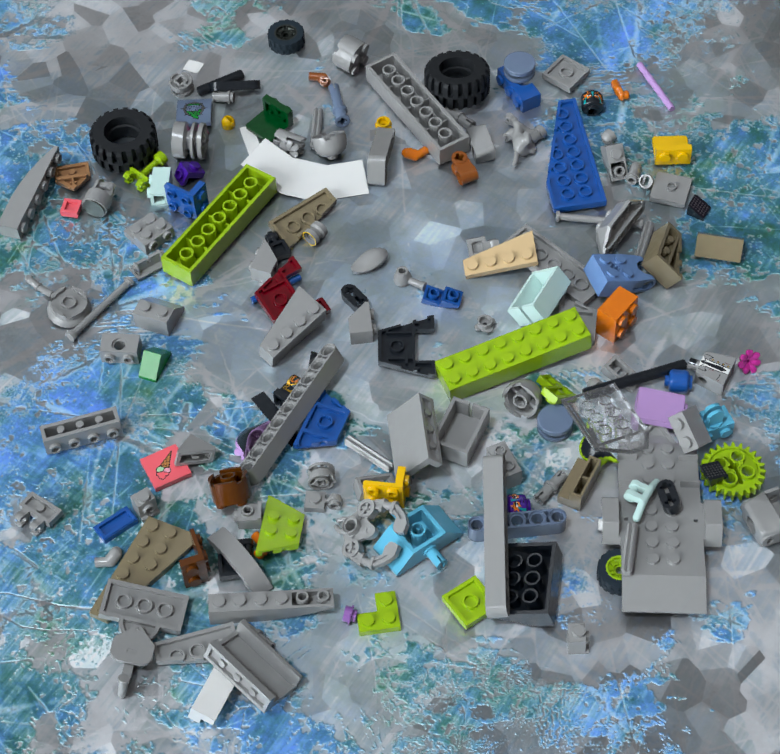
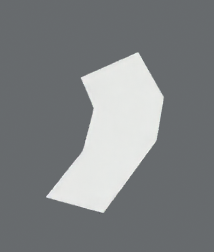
(306, 178)

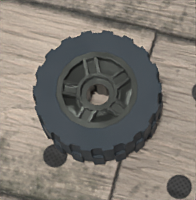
(286, 37)

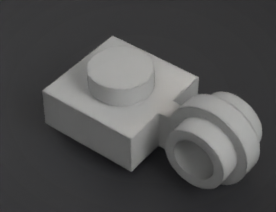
(316, 501)

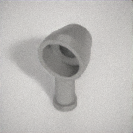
(403, 278)

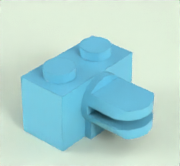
(717, 421)

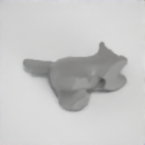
(521, 142)

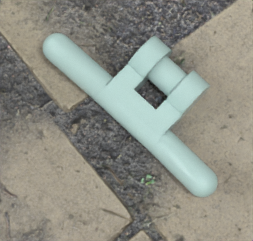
(632, 495)

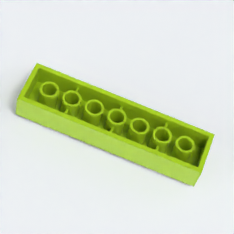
(219, 225)
(513, 354)

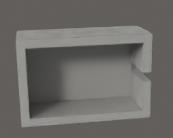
(461, 433)

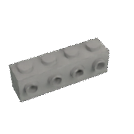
(81, 430)

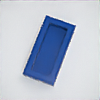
(115, 524)

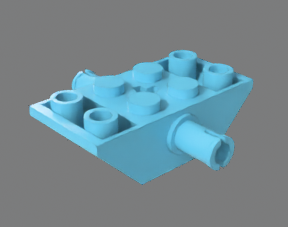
(427, 534)

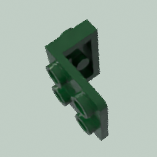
(273, 117)

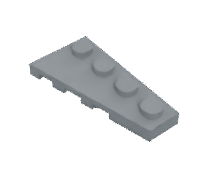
(191, 646)

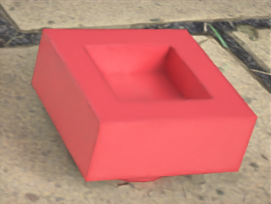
(71, 208)

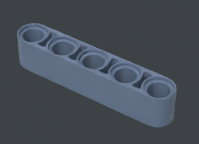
(526, 523)

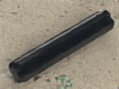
(234, 76)

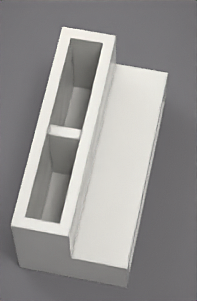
(211, 698)

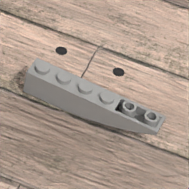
(29, 195)
(267, 605)

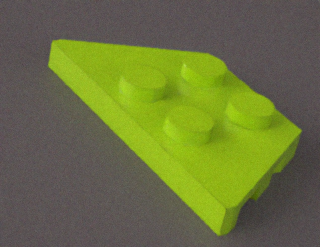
(280, 528)

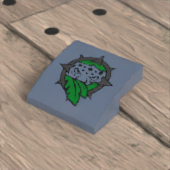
(194, 111)

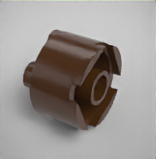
(230, 487)

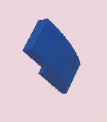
(442, 298)

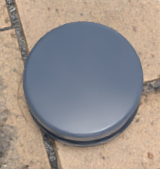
(519, 67)
(554, 423)

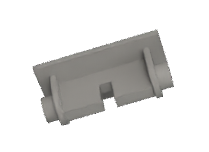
(147, 266)

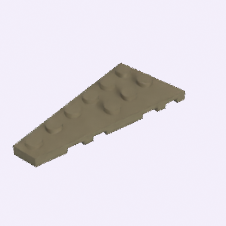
(149, 556)

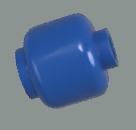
(678, 381)

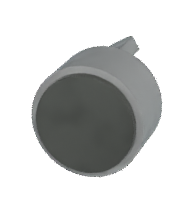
(97, 200)

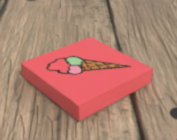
(162, 470)

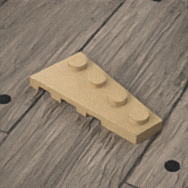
(507, 256)

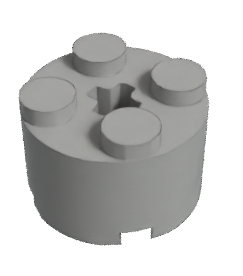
(350, 54)

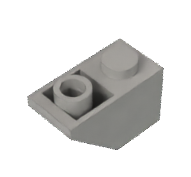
(614, 161)
(264, 264)
(360, 325)

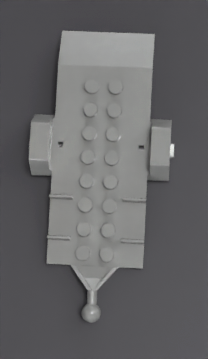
(669, 548)

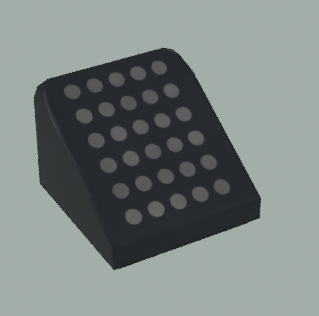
(698, 208)
(713, 472)

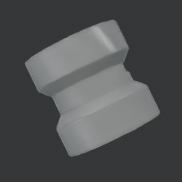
(313, 235)

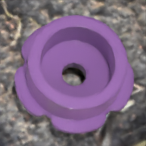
(349, 614)

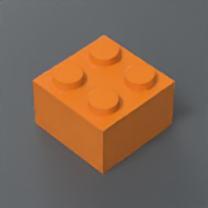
(617, 314)

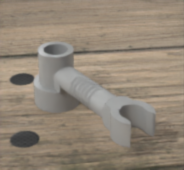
(537, 133)

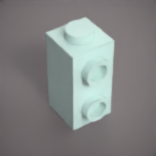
(157, 179)

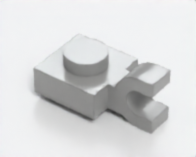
(479, 244)

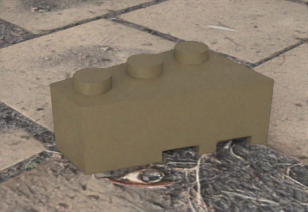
(663, 255)

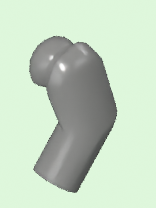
(110, 559)

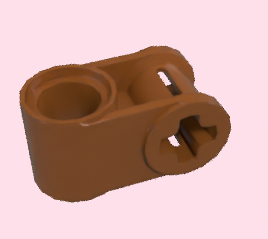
(463, 168)

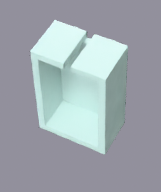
(539, 296)

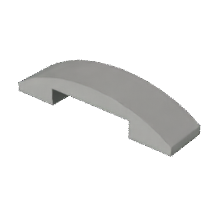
(240, 560)

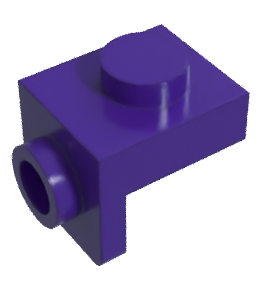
(188, 170)

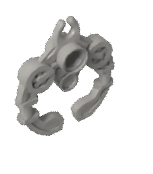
(359, 528)

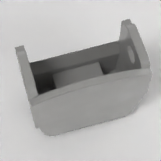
(763, 516)

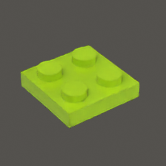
(467, 602)

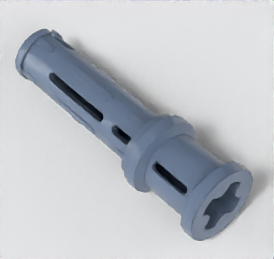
(339, 109)

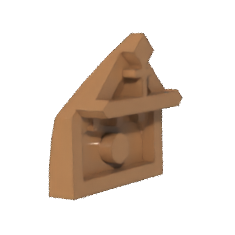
(72, 175)

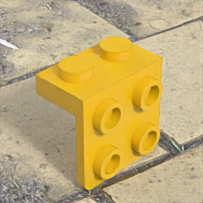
(671, 150)
(391, 491)

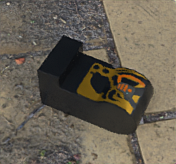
(285, 390)

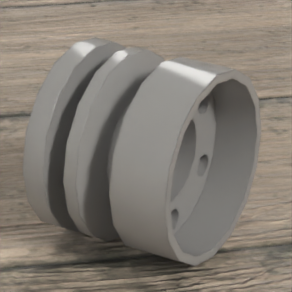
(188, 140)

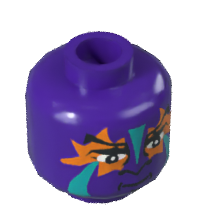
(517, 503)

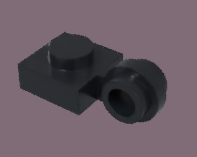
(278, 246)

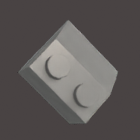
(157, 315)

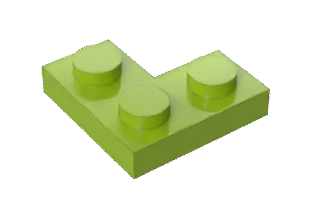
(553, 389)
(384, 619)

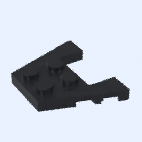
(397, 348)

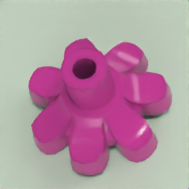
(749, 361)

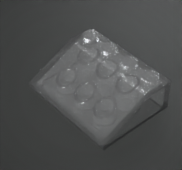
(608, 420)

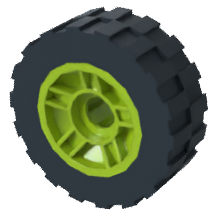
(608, 572)

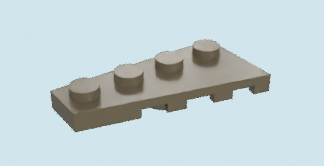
(300, 217)

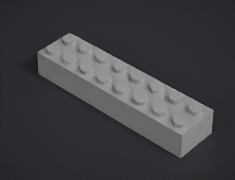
(417, 107)

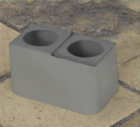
(480, 143)

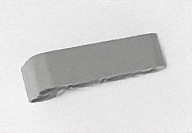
(379, 156)

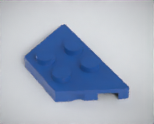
(323, 424)

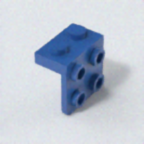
(185, 202)

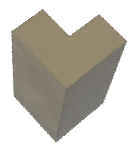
(719, 247)
(579, 482)

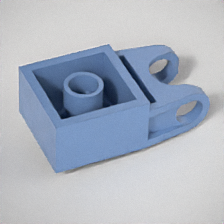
(610, 271)

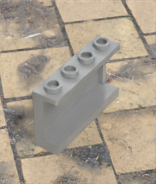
(414, 435)
(253, 667)

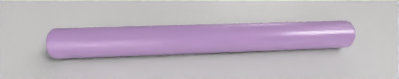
(655, 86)

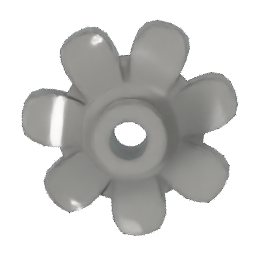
(289, 148)

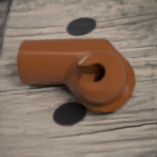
(322, 78)

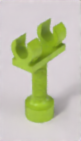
(143, 181)

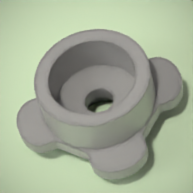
(485, 319)

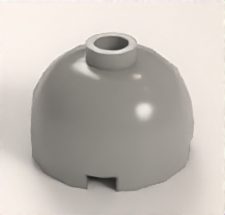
(330, 144)
(522, 397)

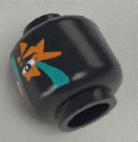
(592, 102)

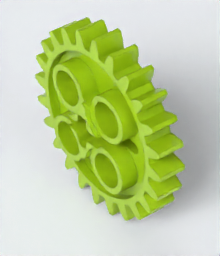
(740, 483)

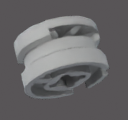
(181, 84)
(321, 477)

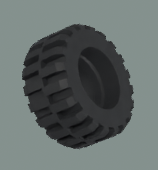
(458, 79)
(122, 124)

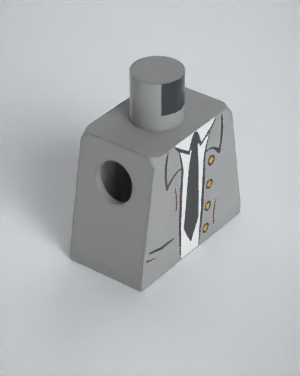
(713, 371)

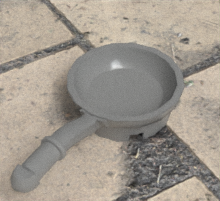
(66, 305)

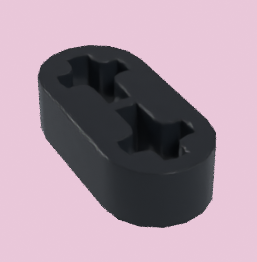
(351, 300)
(665, 497)

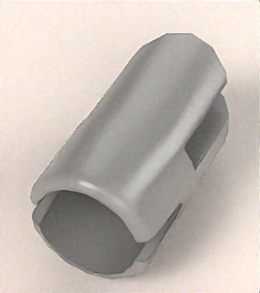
(285, 135)

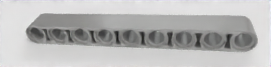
(292, 413)
(496, 537)

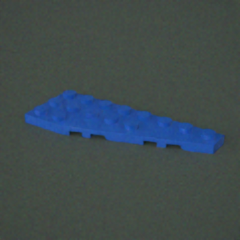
(572, 171)

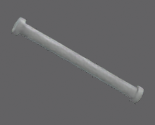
(589, 219)
(71, 335)

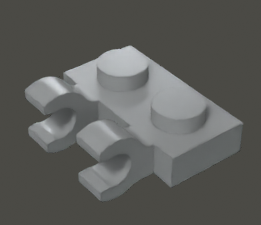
(41, 510)

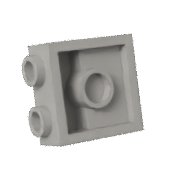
(149, 232)

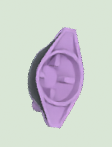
(248, 438)

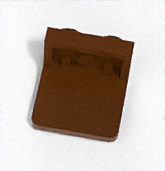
(195, 568)

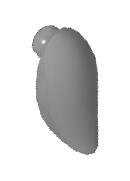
(369, 261)

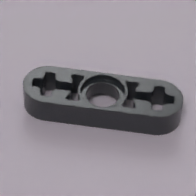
(235, 85)

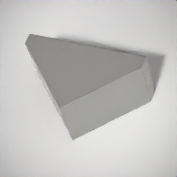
(194, 452)

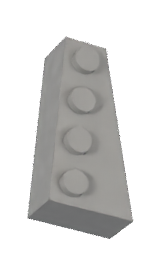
(294, 323)

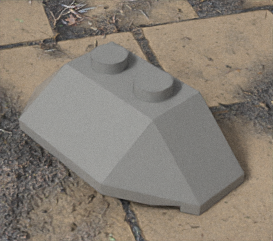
(617, 224)

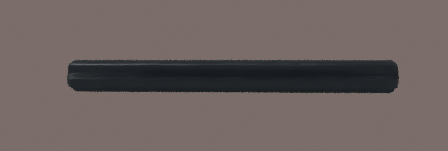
(641, 377)

